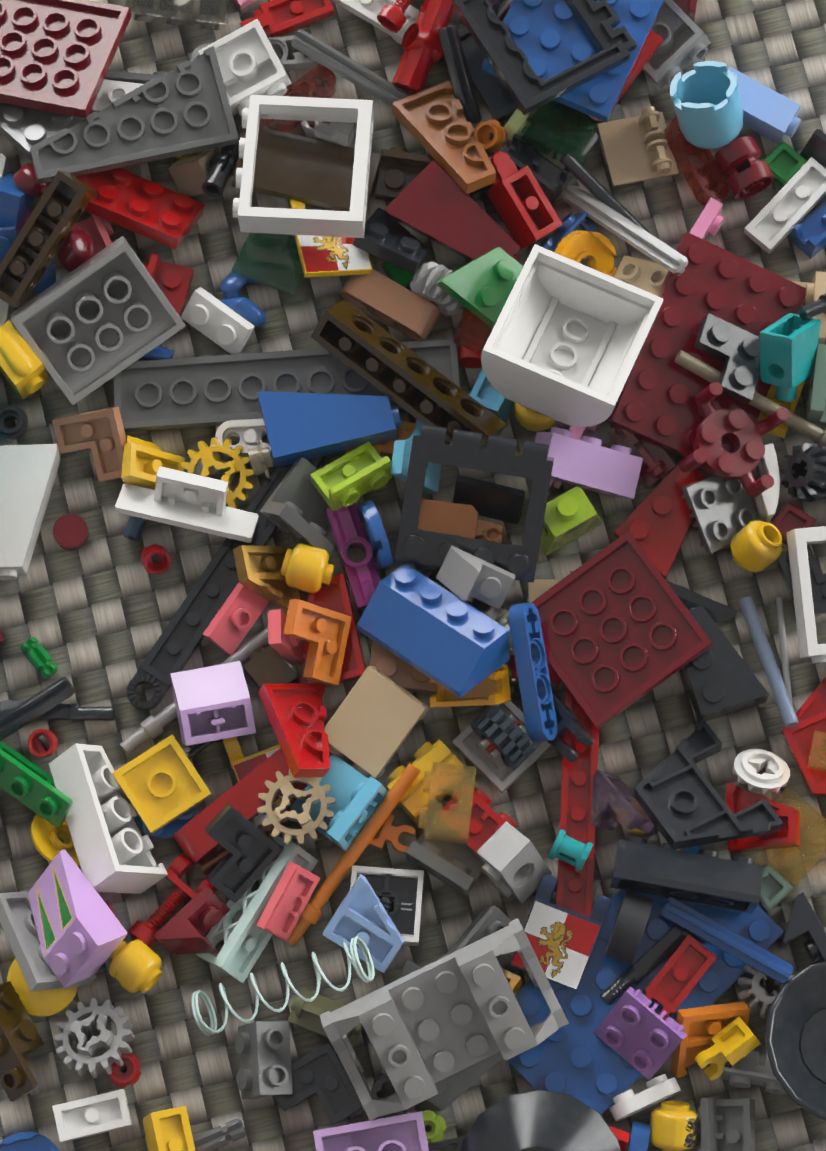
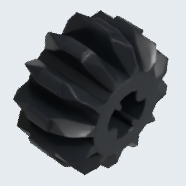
(806, 472)

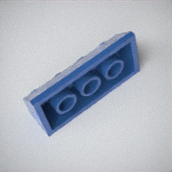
(434, 631)

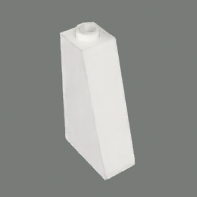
(25, 489)

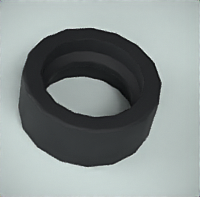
(629, 927)

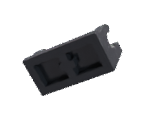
(548, 175)

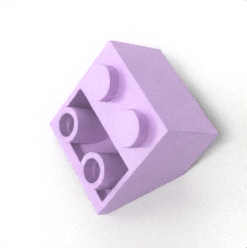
(212, 703)

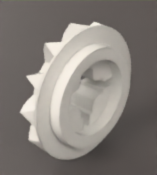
(751, 761)

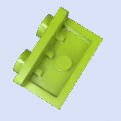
(352, 476)

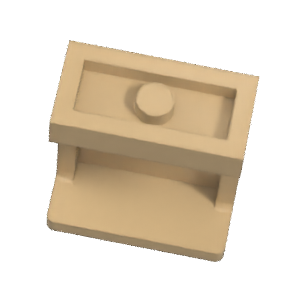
(373, 722)

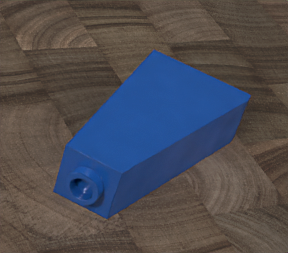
(324, 423)

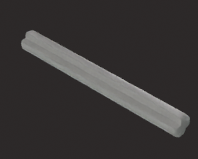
(625, 229)

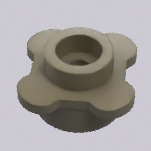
(260, 459)

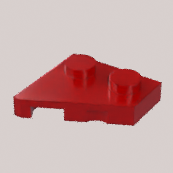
(789, 836)

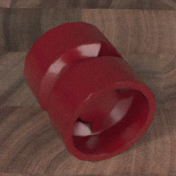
(742, 165)

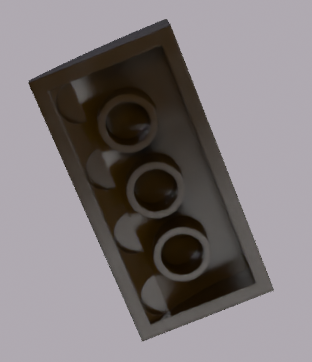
(306, 170)

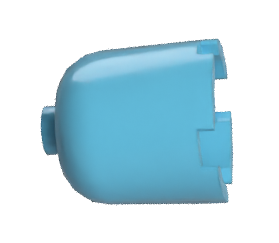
(708, 104)

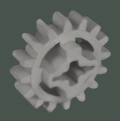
(94, 1037)

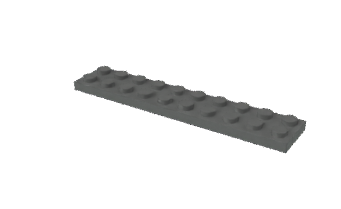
(226, 386)

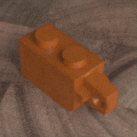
(457, 520)

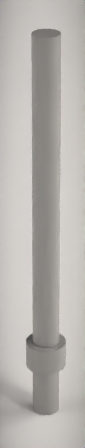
(152, 726)

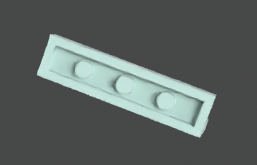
(244, 939)

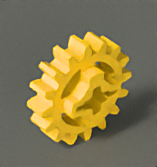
(211, 460)

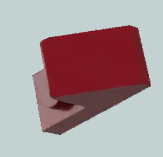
(187, 928)

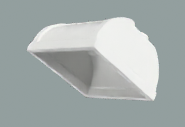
(567, 339)

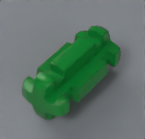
(39, 658)

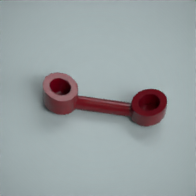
(78, 245)

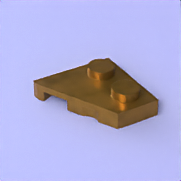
(261, 572)

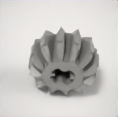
(425, 286)
(757, 993)

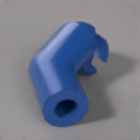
(246, 309)

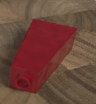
(448, 216)

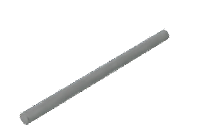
(783, 646)

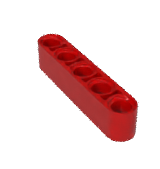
(241, 796)

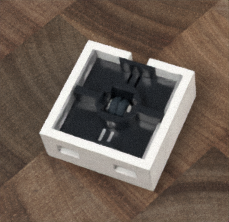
(400, 895)

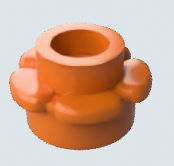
(483, 133)

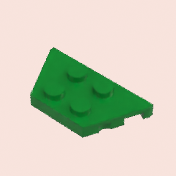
(484, 284)

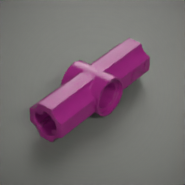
(349, 534)

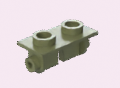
(308, 1014)

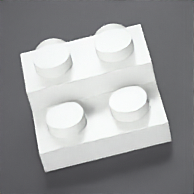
(249, 66)

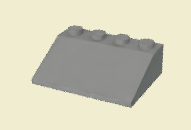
(97, 320)

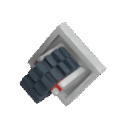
(499, 745)

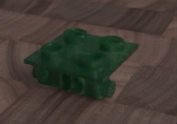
(562, 130)
(271, 261)

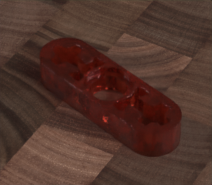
(296, 90)
(696, 176)

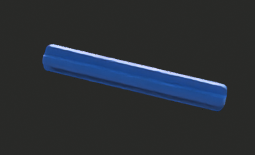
(726, 940)

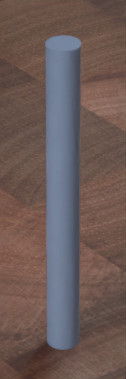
(768, 662)

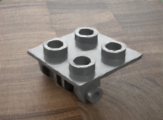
(719, 509)

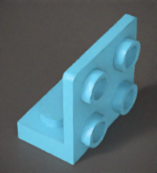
(355, 802)

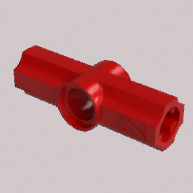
(422, 45)

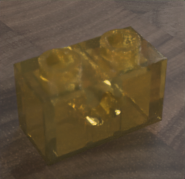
(453, 781)

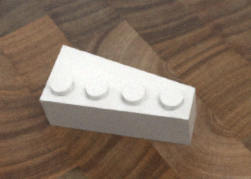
(103, 823)

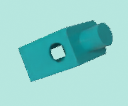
(788, 353)

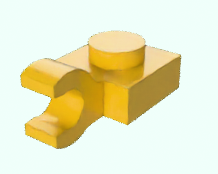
(730, 1044)

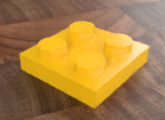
(161, 784)

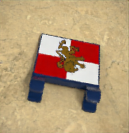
(561, 937)

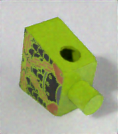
(567, 519)

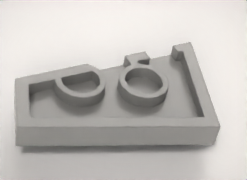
(22, 935)

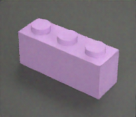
(591, 465)

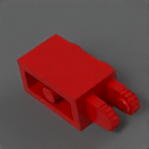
(521, 201)

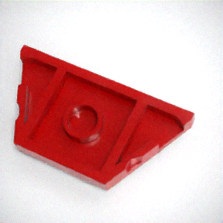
(799, 738)

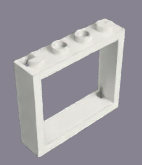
(305, 221)
(802, 591)

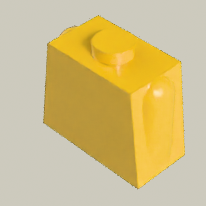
(20, 363)

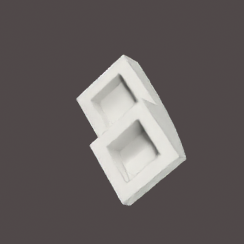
(767, 501)

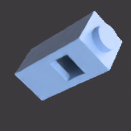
(767, 110)

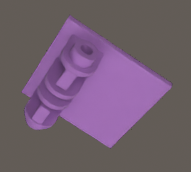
(640, 1033)

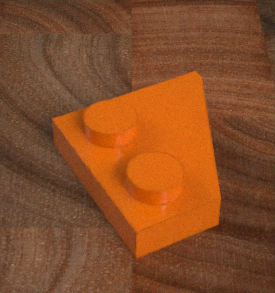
(700, 1026)

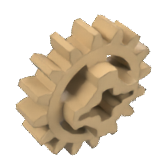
(281, 813)

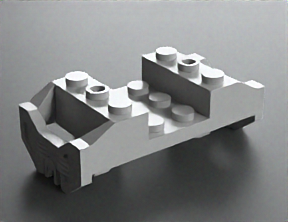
(443, 1020)

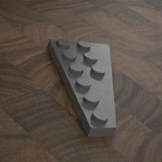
(154, 122)

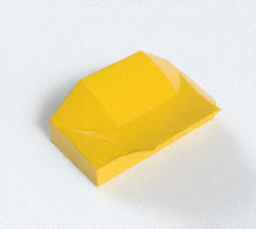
(143, 461)

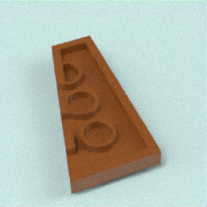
(441, 128)

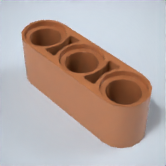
(391, 304)

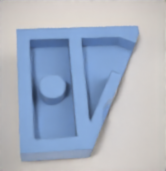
(365, 917)

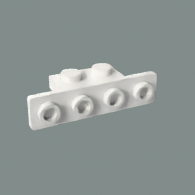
(188, 503)

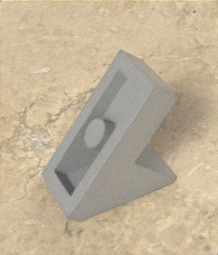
(474, 577)

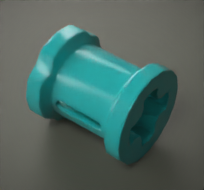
(570, 850)

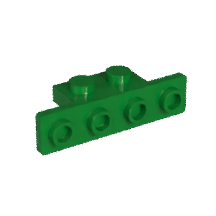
(32, 786)

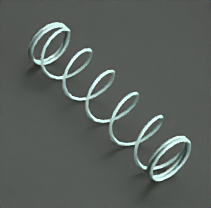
(351, 959)

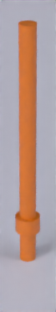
(312, 910)

